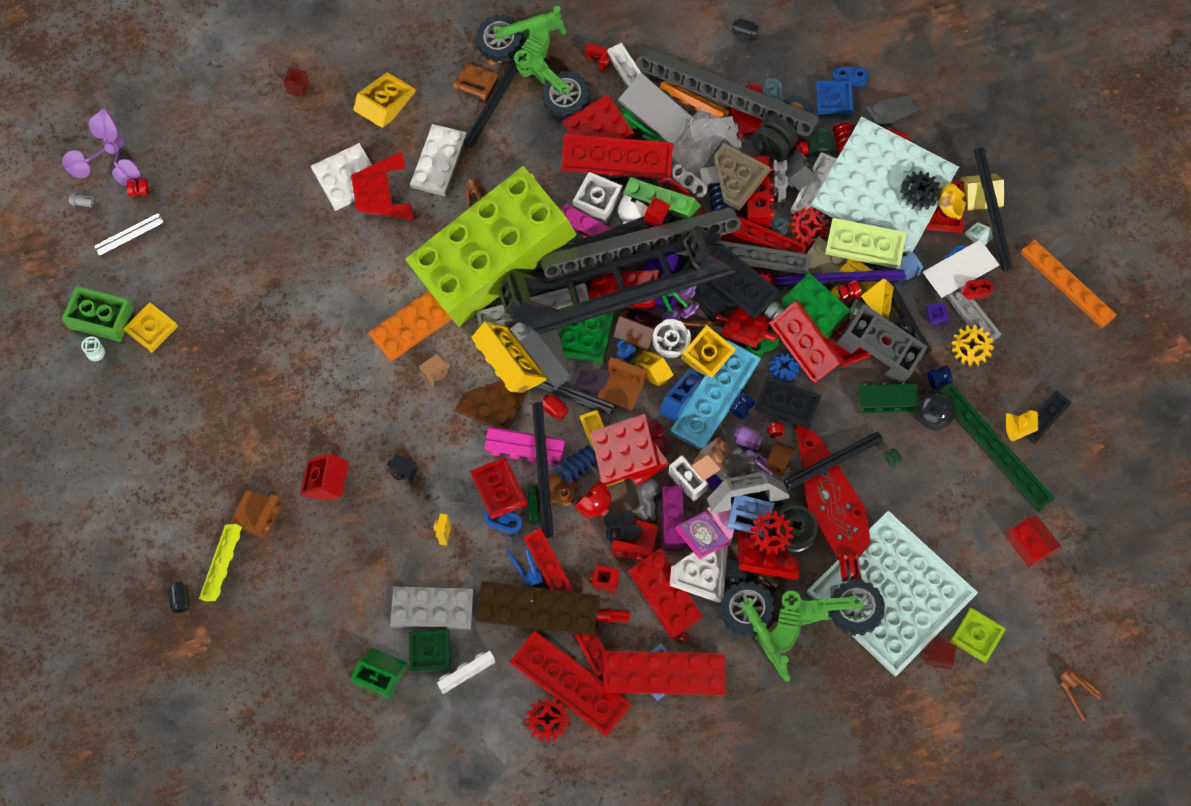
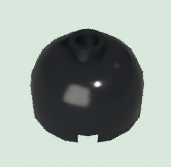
(935, 411)

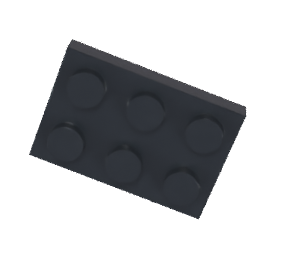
(787, 402)

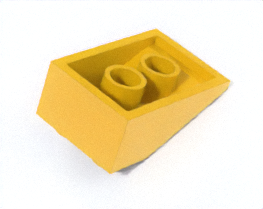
(383, 99)

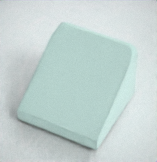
(980, 232)

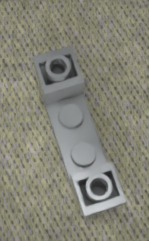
(721, 498)

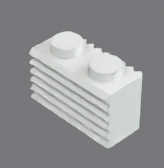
(687, 477)

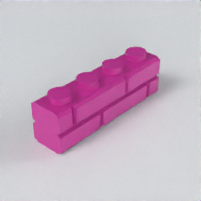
(522, 444)

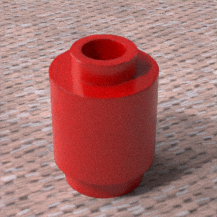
(554, 406)

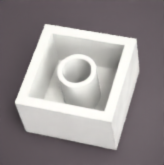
(597, 197)

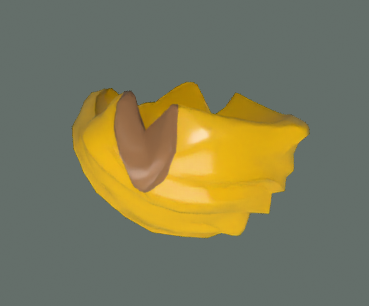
(951, 201)

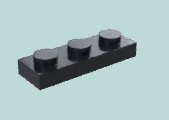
(1048, 414)

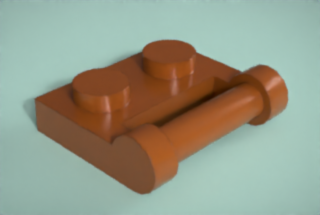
(477, 77)

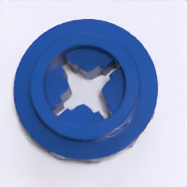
(784, 374)

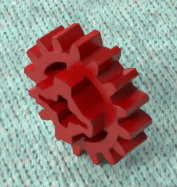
(814, 222)
(780, 538)
(555, 720)

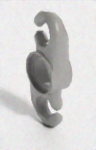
(696, 180)

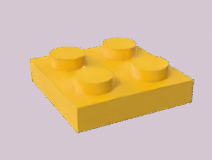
(150, 327)

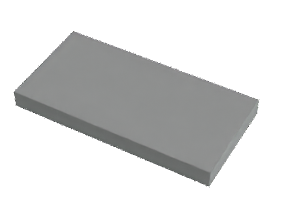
(655, 109)

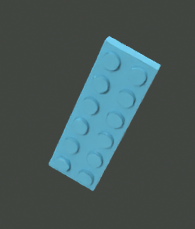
(714, 398)

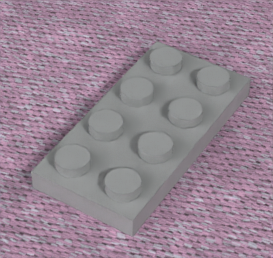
(432, 608)

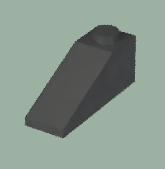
(890, 110)

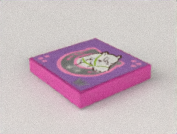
(702, 535)

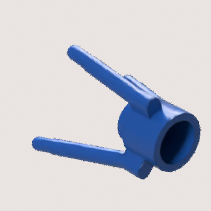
(534, 576)

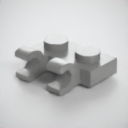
(780, 180)

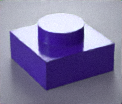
(936, 313)

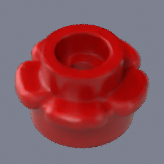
(802, 146)
(776, 430)

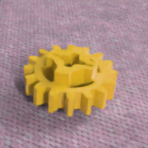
(973, 338)

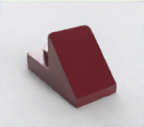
(658, 437)

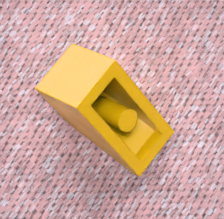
(656, 367)

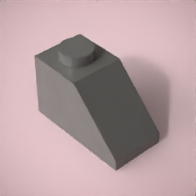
(799, 170)

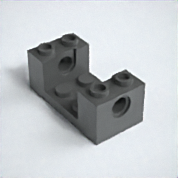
(866, 331)

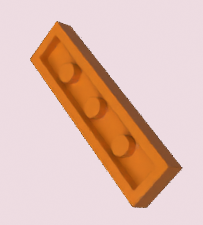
(687, 97)

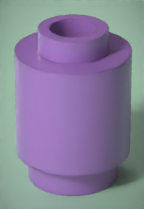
(748, 438)

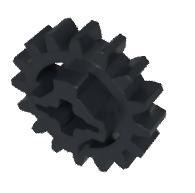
(919, 193)

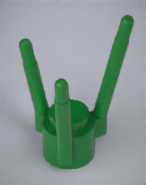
(648, 135)

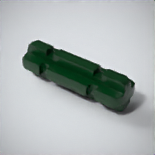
(533, 508)

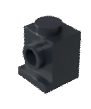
(402, 468)
(733, 574)

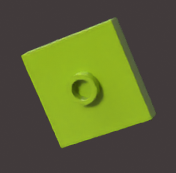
(978, 635)

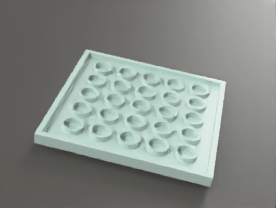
(869, 179)
(916, 588)

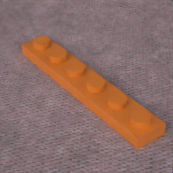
(1068, 284)

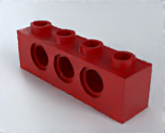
(762, 215)

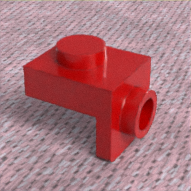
(598, 54)

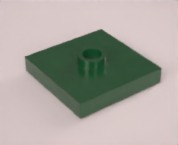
(429, 651)

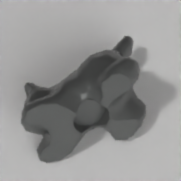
(647, 494)

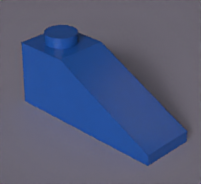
(680, 394)

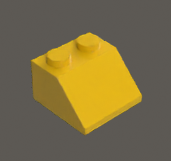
(707, 352)

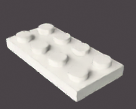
(438, 160)

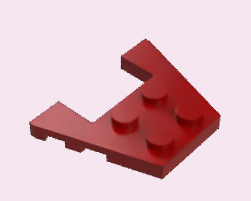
(373, 191)

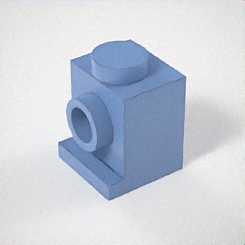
(911, 266)

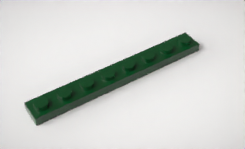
(998, 450)

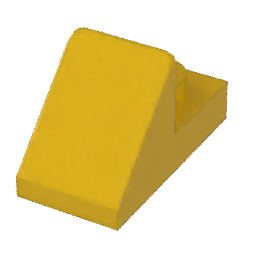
(1021, 425)

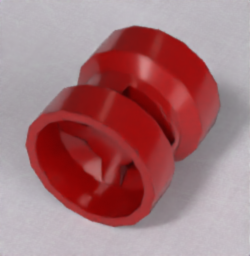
(137, 187)
(849, 291)

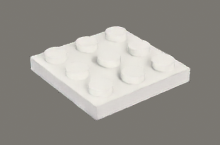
(336, 172)

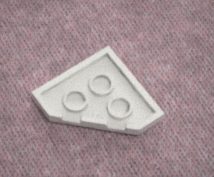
(701, 576)

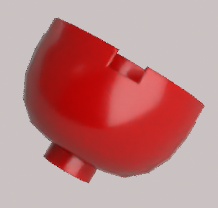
(595, 501)

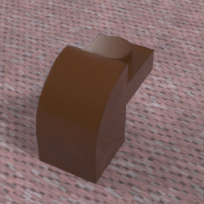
(780, 458)

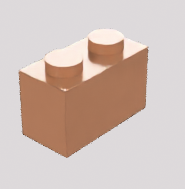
(711, 458)

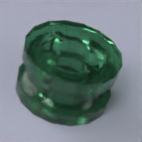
(893, 457)

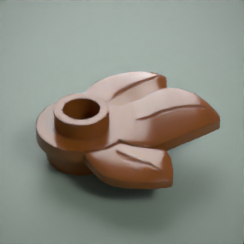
(559, 488)

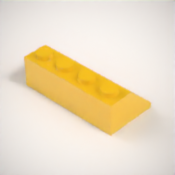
(508, 357)

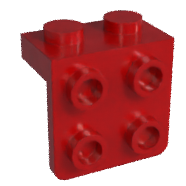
(639, 547)

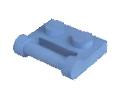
(748, 508)

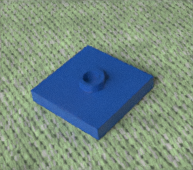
(834, 97)

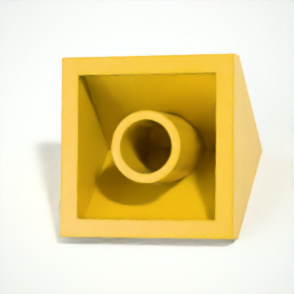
(880, 298)

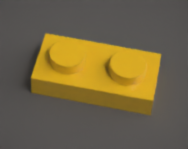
(442, 529)

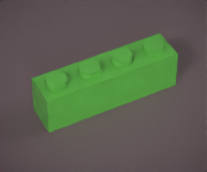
(681, 205)

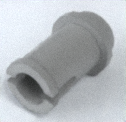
(81, 200)

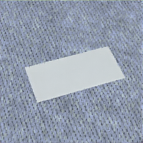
(960, 268)

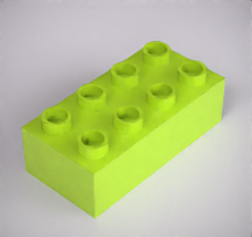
(487, 242)

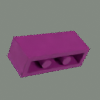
(672, 516)

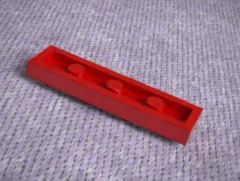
(767, 238)

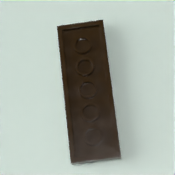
(538, 608)

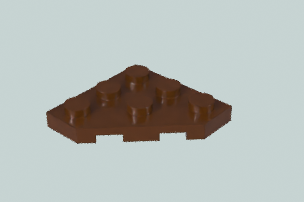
(492, 405)

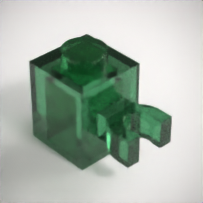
(821, 142)

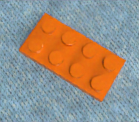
(409, 326)

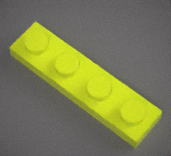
(220, 562)

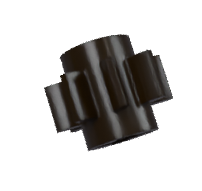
(769, 582)

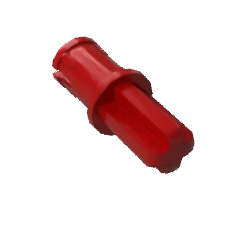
(613, 615)

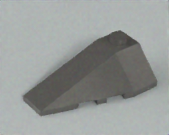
(545, 351)

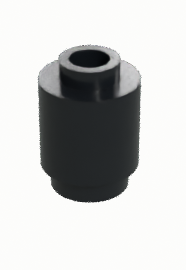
(745, 28)
(178, 597)

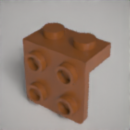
(623, 384)
(257, 513)

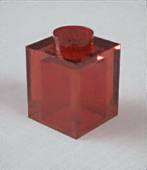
(296, 82)
(940, 654)

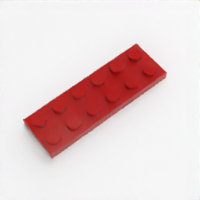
(616, 156)
(663, 673)
(570, 683)

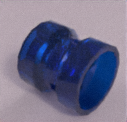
(939, 377)
(742, 406)

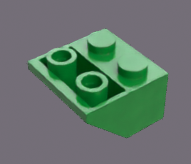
(379, 673)

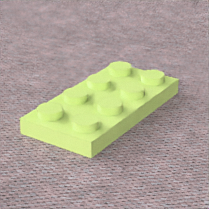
(865, 243)

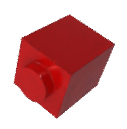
(656, 212)

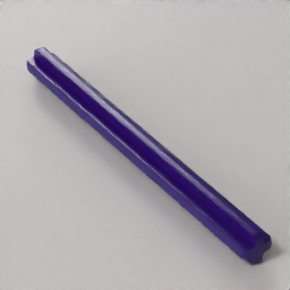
(843, 277)

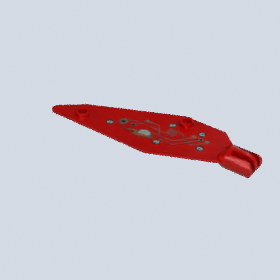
(835, 506)

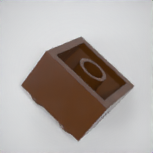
(637, 327)

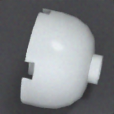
(630, 210)
(671, 338)

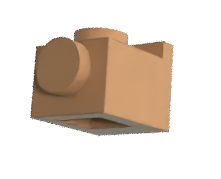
(434, 369)

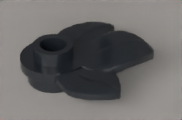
(621, 524)

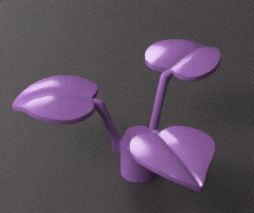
(103, 127)

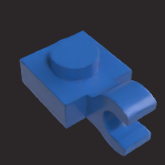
(625, 351)

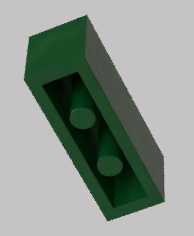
(887, 398)

